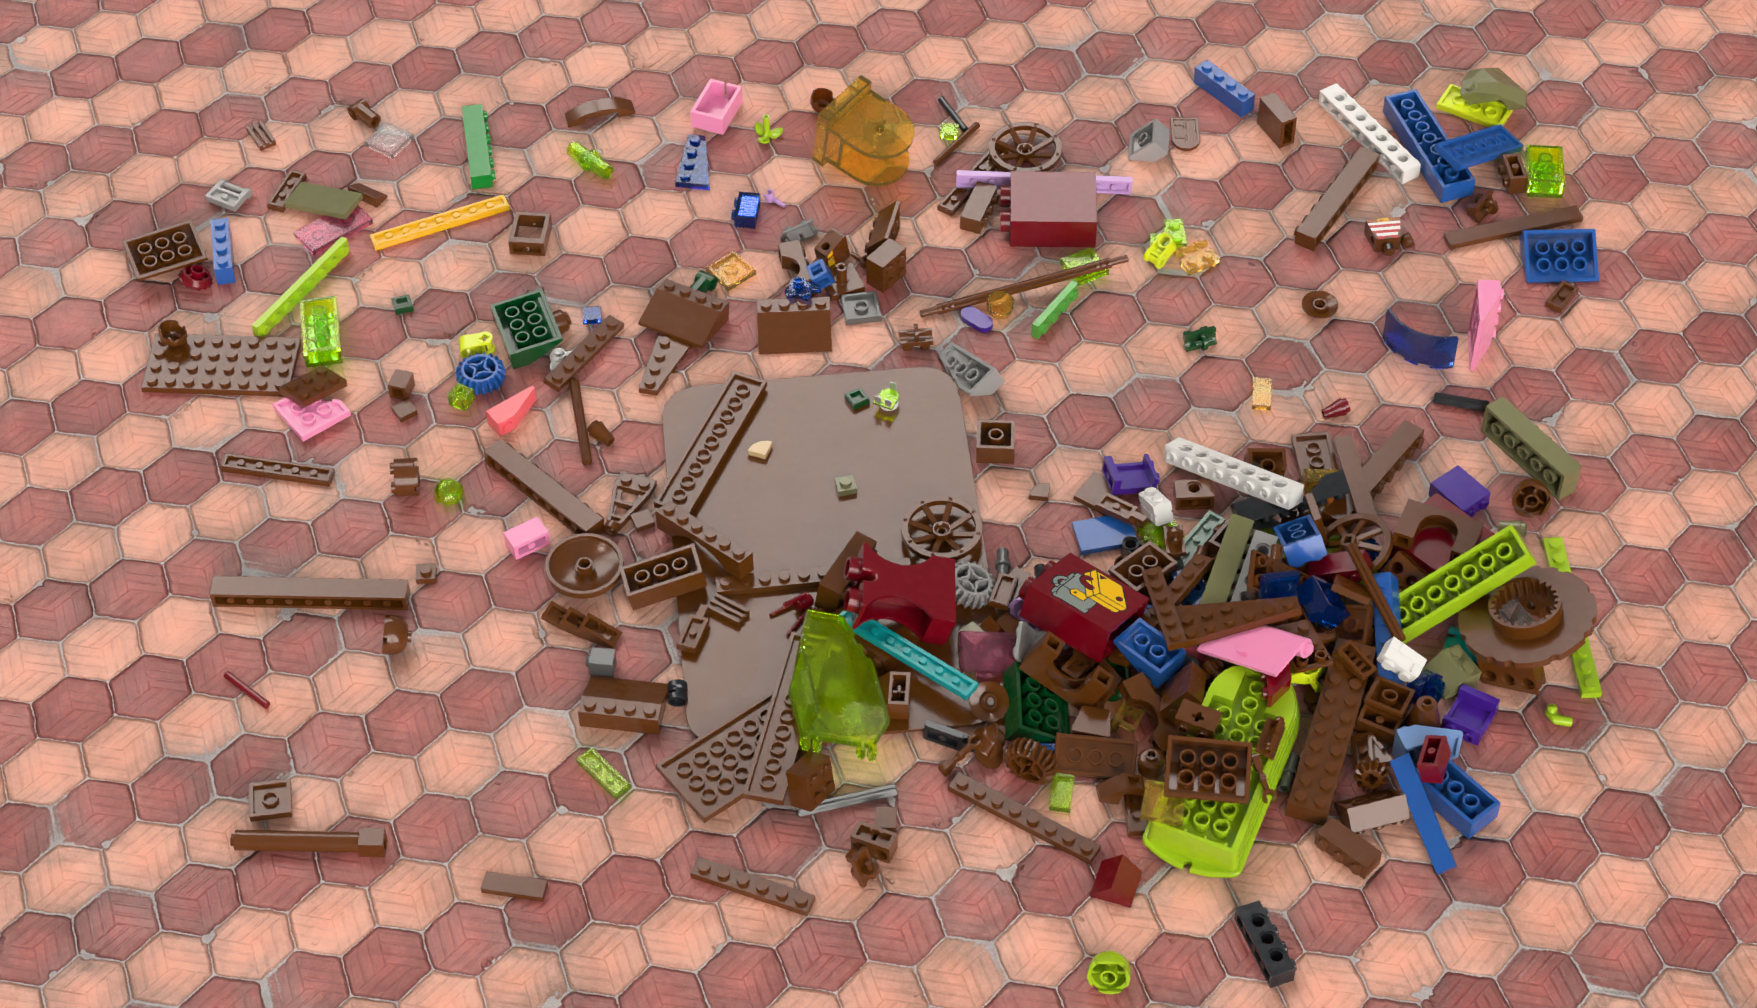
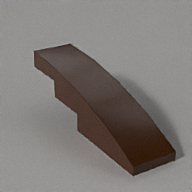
(582, 626)

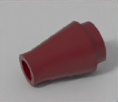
(1336, 409)

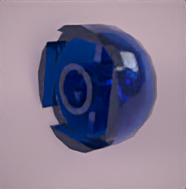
(1427, 684)

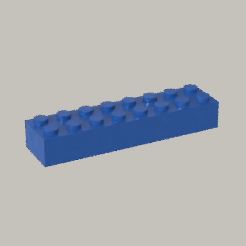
(1419, 134)

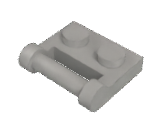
(226, 198)

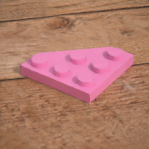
(313, 418)

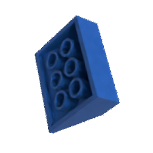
(1559, 255)

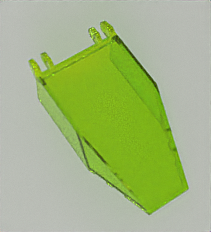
(836, 688)

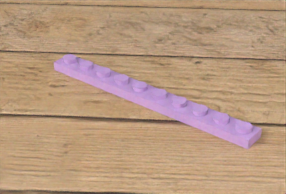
(1104, 184)

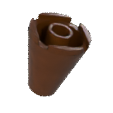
(1424, 713)

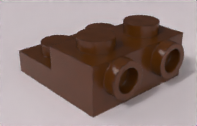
(1358, 625)

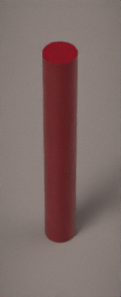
(246, 689)

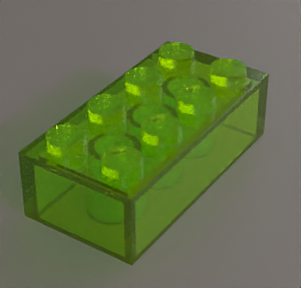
(321, 331)

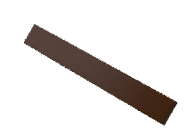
(1513, 227)

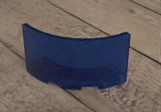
(1419, 347)

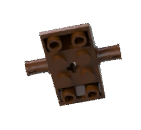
(1264, 564)
(1302, 626)

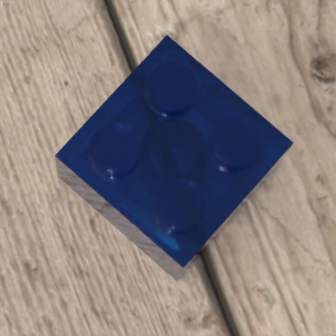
(1321, 602)

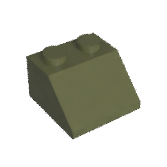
(1456, 670)

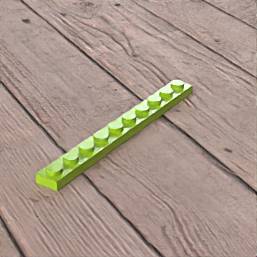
(1582, 659)

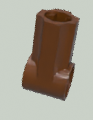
(362, 111)

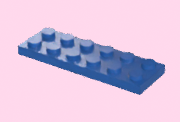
(1478, 147)

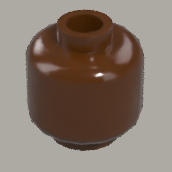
(562, 320)
(1151, 763)

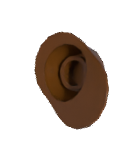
(991, 752)

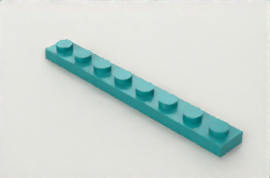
(914, 657)

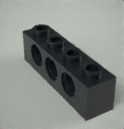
(1274, 972)

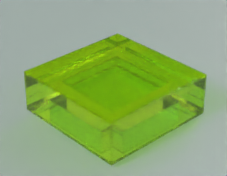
(949, 131)

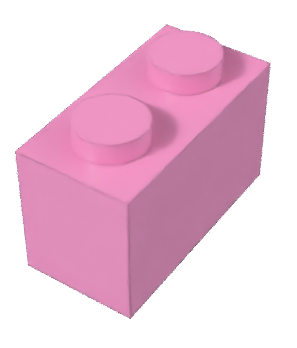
(526, 538)

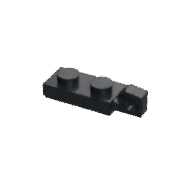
(945, 736)

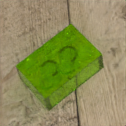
(1544, 171)

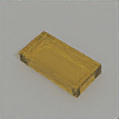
(1261, 393)

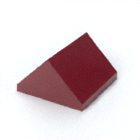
(1116, 881)

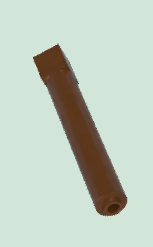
(367, 842)

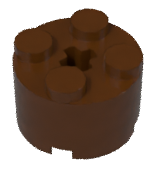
(405, 477)

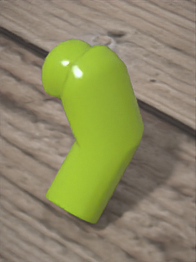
(1556, 718)

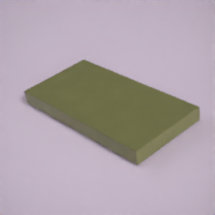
(323, 200)

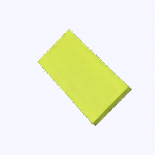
(1485, 114)

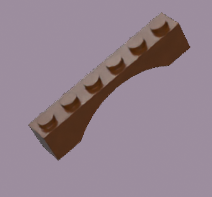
(731, 555)

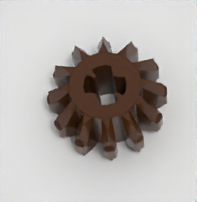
(1368, 767)

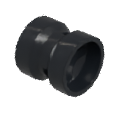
(677, 692)

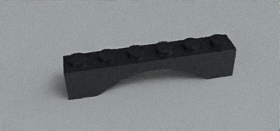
(1329, 486)

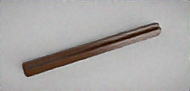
(580, 422)
(1375, 592)

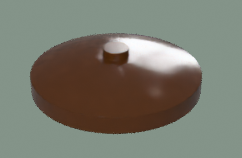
(584, 565)

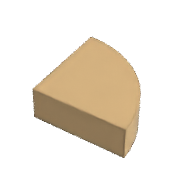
(760, 449)

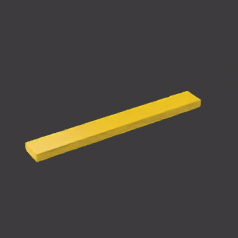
(439, 222)

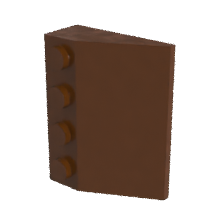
(164, 250)
(685, 313)
(794, 325)
(623, 705)
(1207, 769)

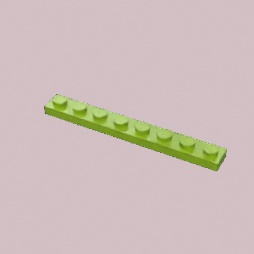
(301, 287)

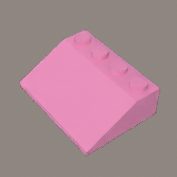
(1483, 319)

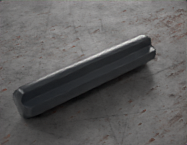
(1460, 401)

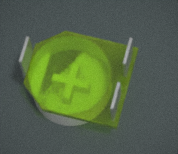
(888, 398)

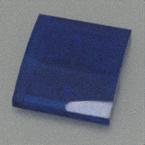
(1278, 585)

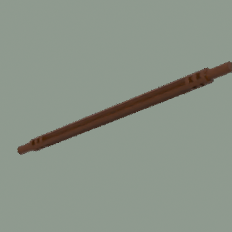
(1026, 285)

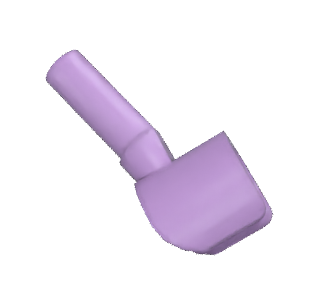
(771, 198)

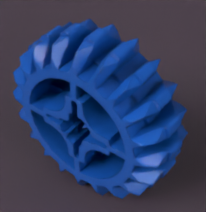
(485, 372)

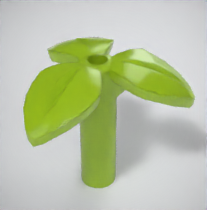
(764, 130)

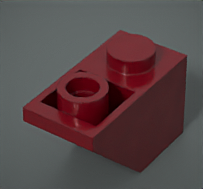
(1275, 686)

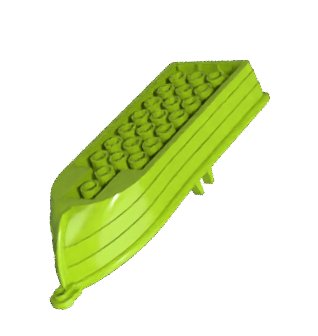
(1220, 834)

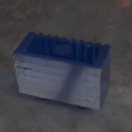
(747, 210)

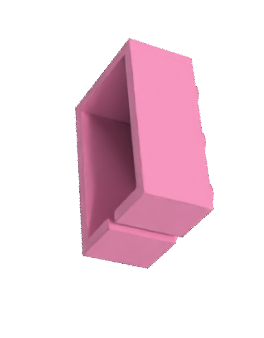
(715, 111)

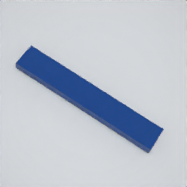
(1423, 814)

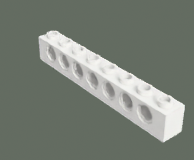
(1369, 133)
(1234, 473)

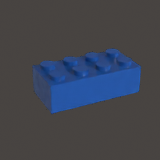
(1462, 801)

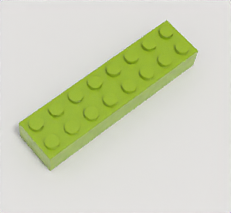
(1463, 581)

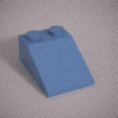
(1411, 740)

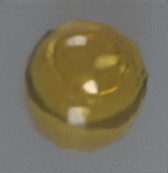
(1000, 305)

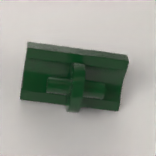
(1199, 338)

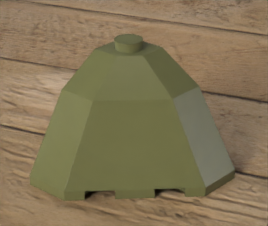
(1492, 85)

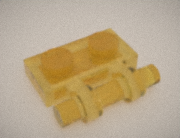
(1200, 260)

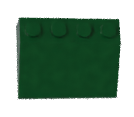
(526, 327)
(1033, 708)

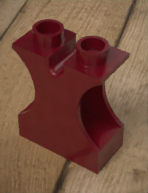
(912, 595)

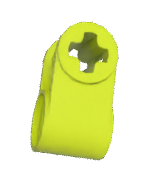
(1158, 253)
(475, 344)

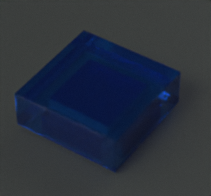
(591, 315)

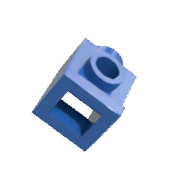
(820, 274)

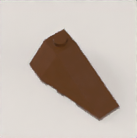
(1268, 459)

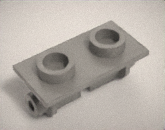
(803, 228)

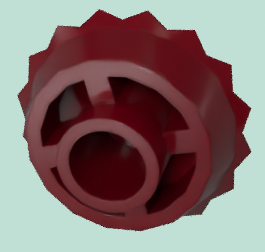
(195, 277)

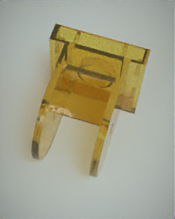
(860, 128)

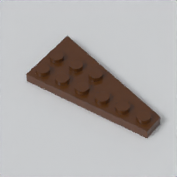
(1218, 620)

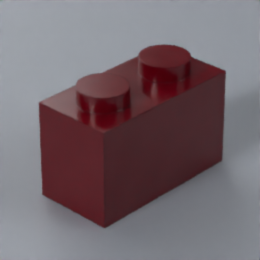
(1433, 759)

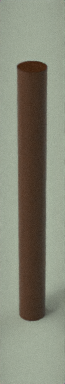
(956, 143)

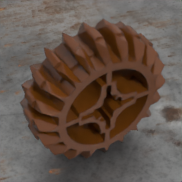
(1031, 761)

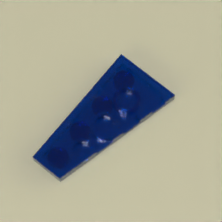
(693, 165)

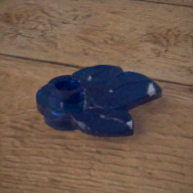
(802, 288)

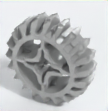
(974, 585)

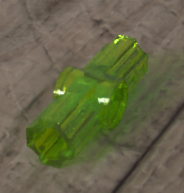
(589, 160)

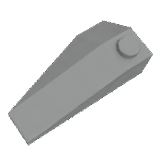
(971, 372)

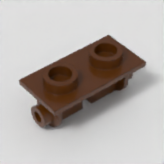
(1270, 737)

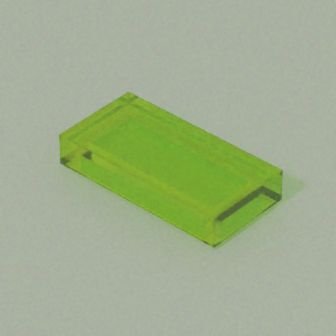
(1061, 793)

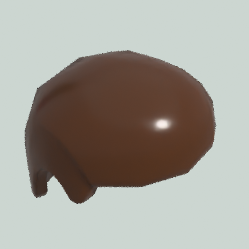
(821, 98)
(172, 333)

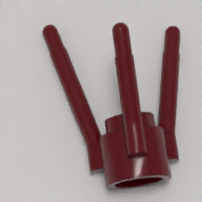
(801, 603)

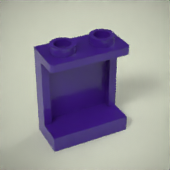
(1129, 477)
(1461, 491)
(1471, 713)

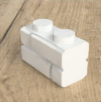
(1156, 506)
(1401, 660)

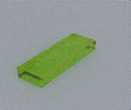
(603, 773)

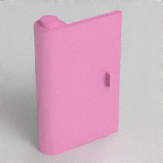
(1259, 649)

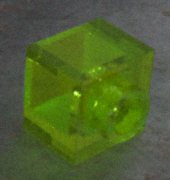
(461, 396)

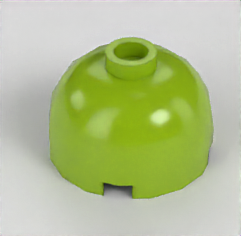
(1109, 972)

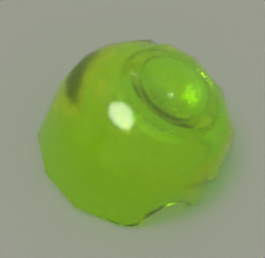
(448, 492)

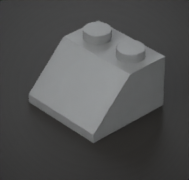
(1149, 142)

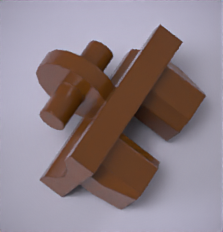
(1483, 206)
(916, 337)
(1174, 541)
(862, 865)

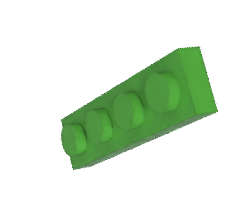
(1052, 312)

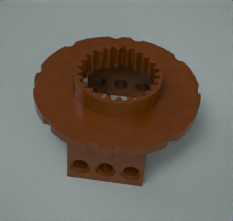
(1516, 654)

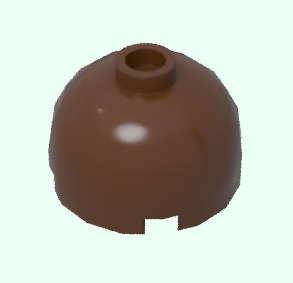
(1531, 498)
(395, 635)

